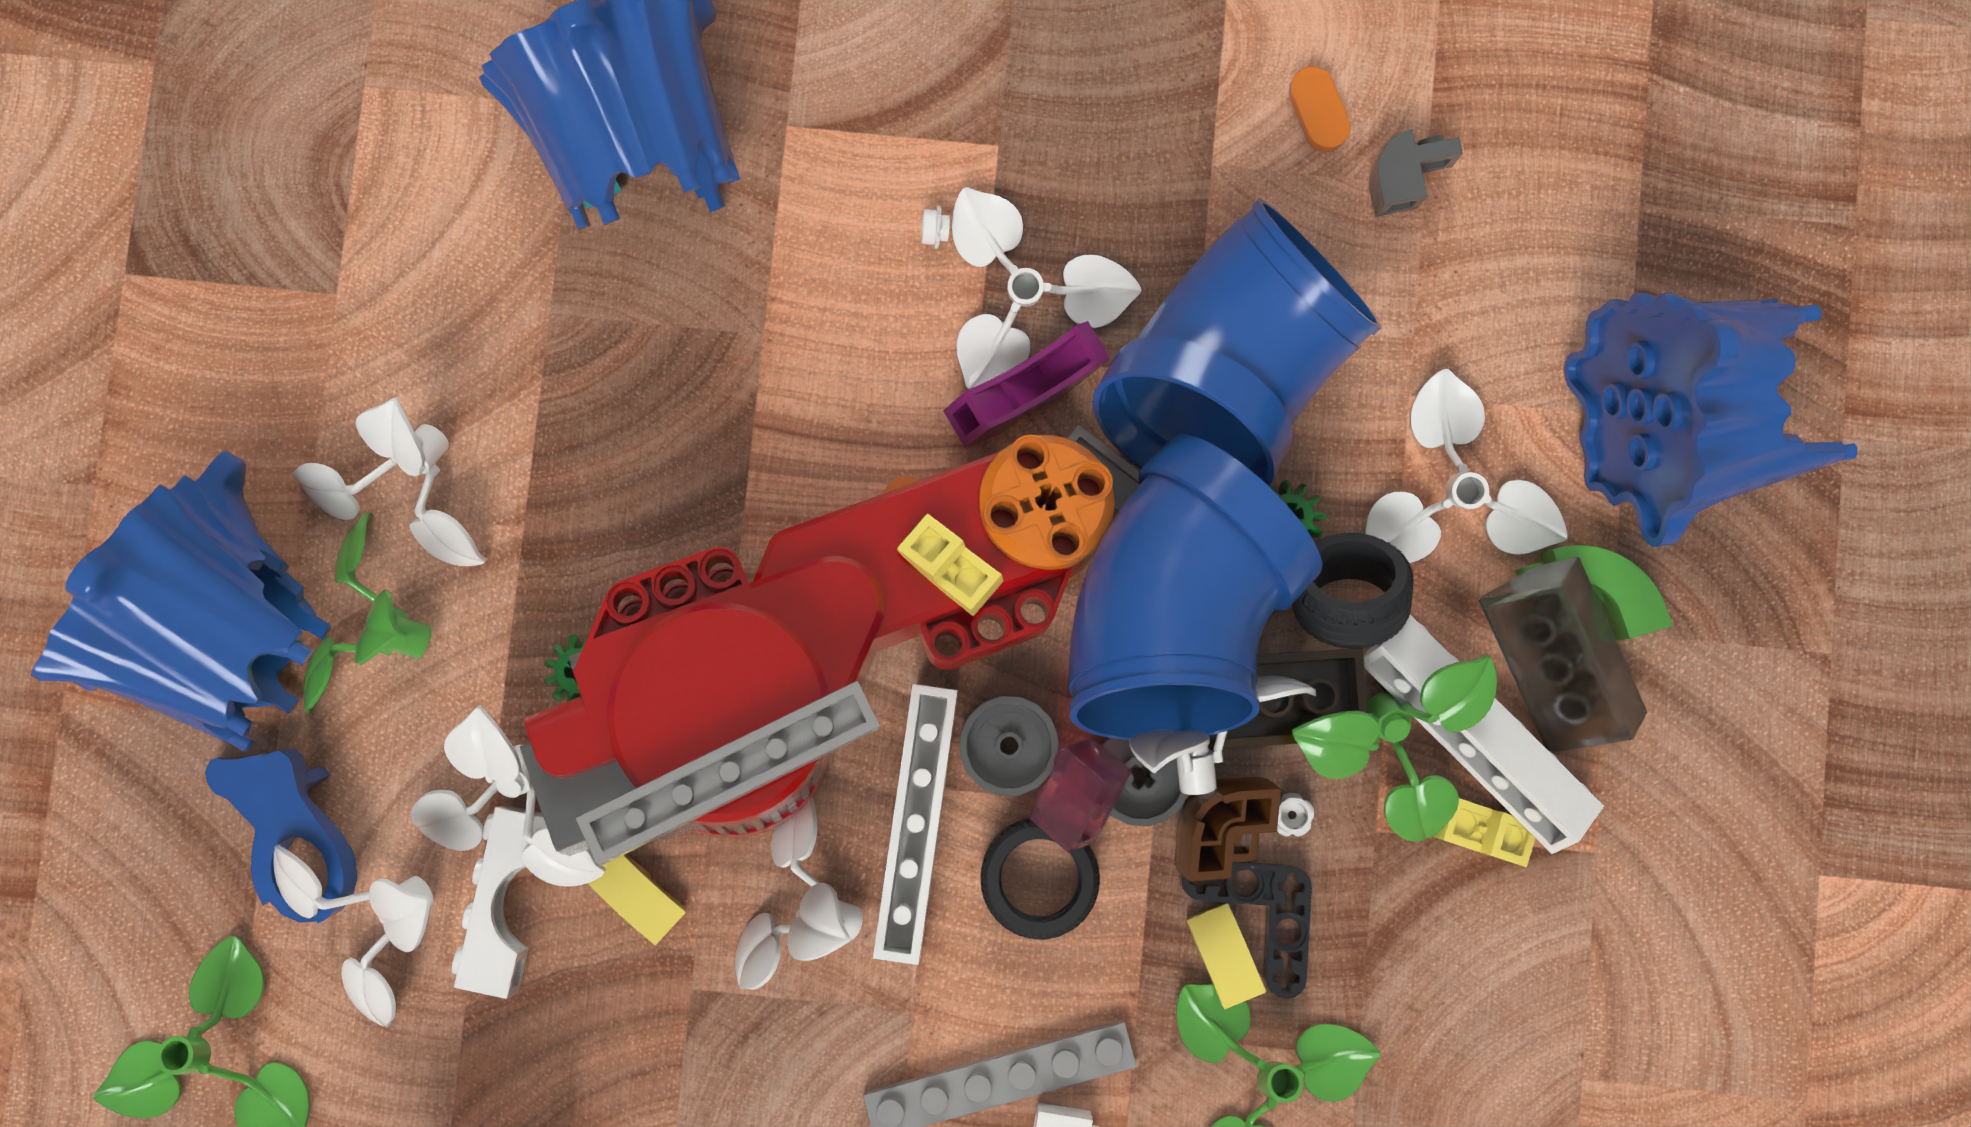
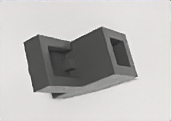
(1397, 174)

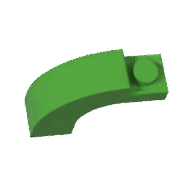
(1621, 587)

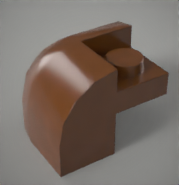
(1224, 826)

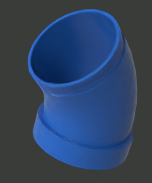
(1235, 348)
(1183, 597)

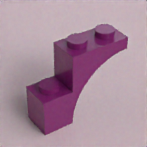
(1026, 387)

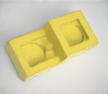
(950, 565)
(1488, 833)
(638, 898)
(1225, 955)

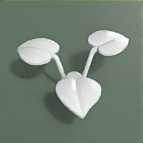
(987, 228)
(392, 436)
(1521, 518)
(1190, 747)
(483, 750)
(400, 909)
(820, 923)

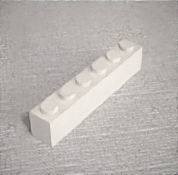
(1495, 750)
(915, 824)

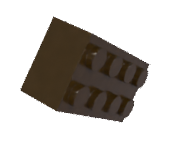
(1338, 684)

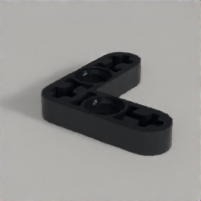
(1269, 895)

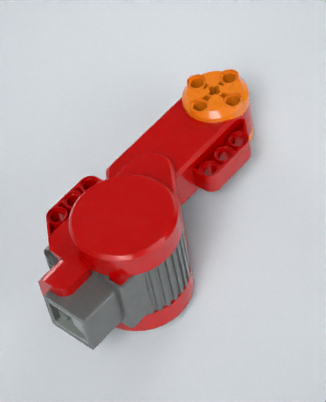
(730, 656)

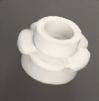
(934, 227)
(1304, 814)

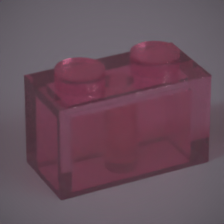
(1079, 794)

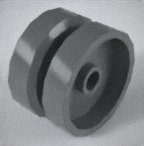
(1031, 730)
(1148, 801)

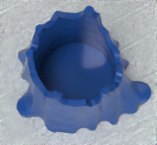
(616, 94)
(1689, 405)
(186, 610)

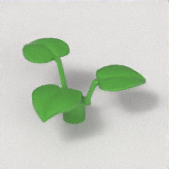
(384, 628)
(1341, 742)
(1330, 1055)
(145, 1074)

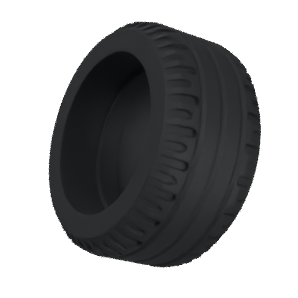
(1364, 622)
(1036, 926)

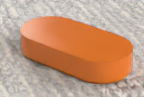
(1319, 109)

